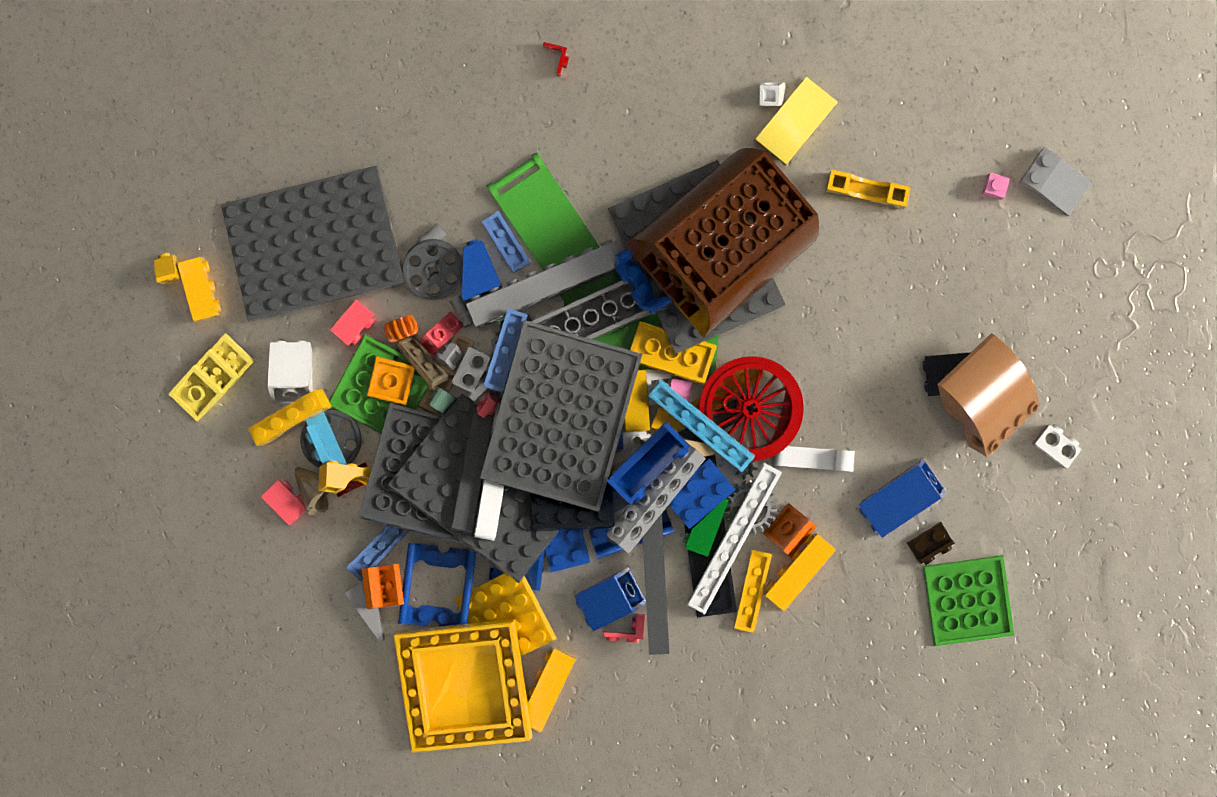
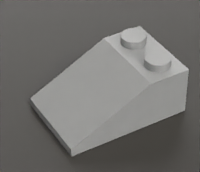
(1055, 181)

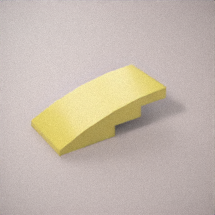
(796, 121)
(211, 377)

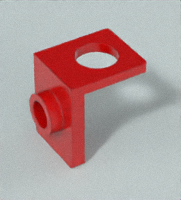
(563, 59)

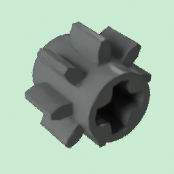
(751, 468)

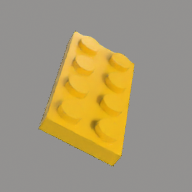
(658, 354)

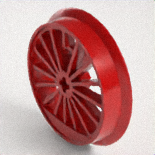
(791, 413)

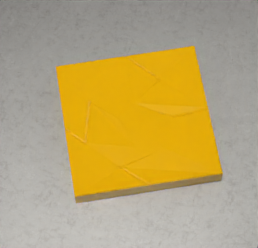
(463, 685)

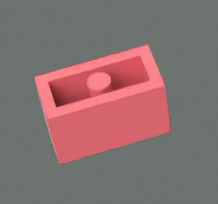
(353, 323)
(284, 501)

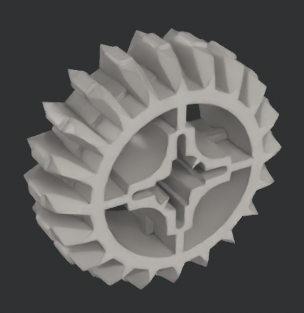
(732, 510)

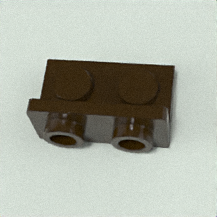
(930, 544)

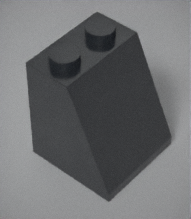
(939, 367)

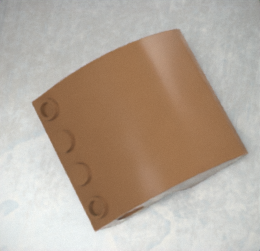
(989, 394)

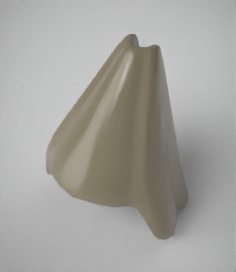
(314, 500)

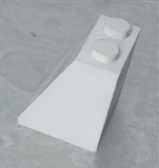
(289, 371)

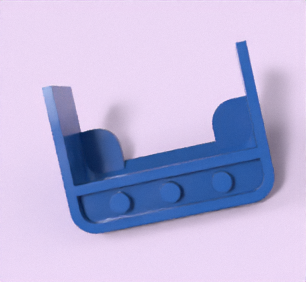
(648, 463)

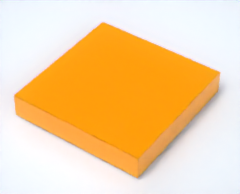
(391, 380)

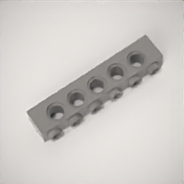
(659, 493)

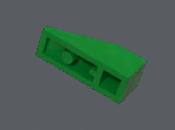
(704, 532)

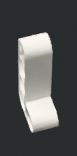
(815, 458)

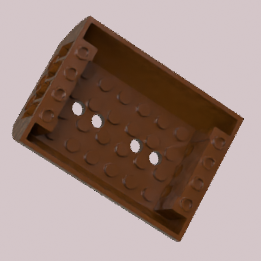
(754, 252)

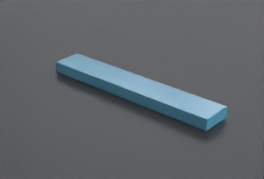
(701, 425)

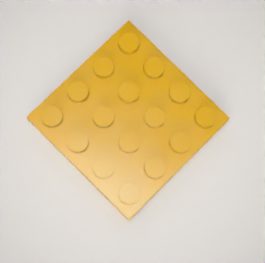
(506, 599)

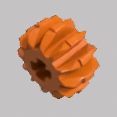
(400, 328)

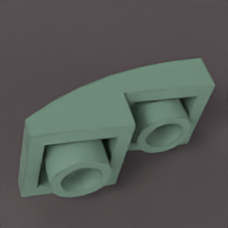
(442, 400)

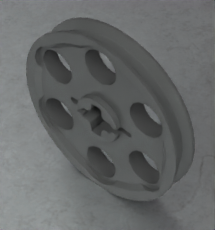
(429, 261)
(341, 437)

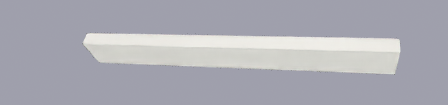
(734, 538)

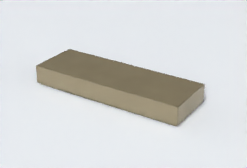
(422, 361)

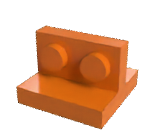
(789, 530)
(382, 586)

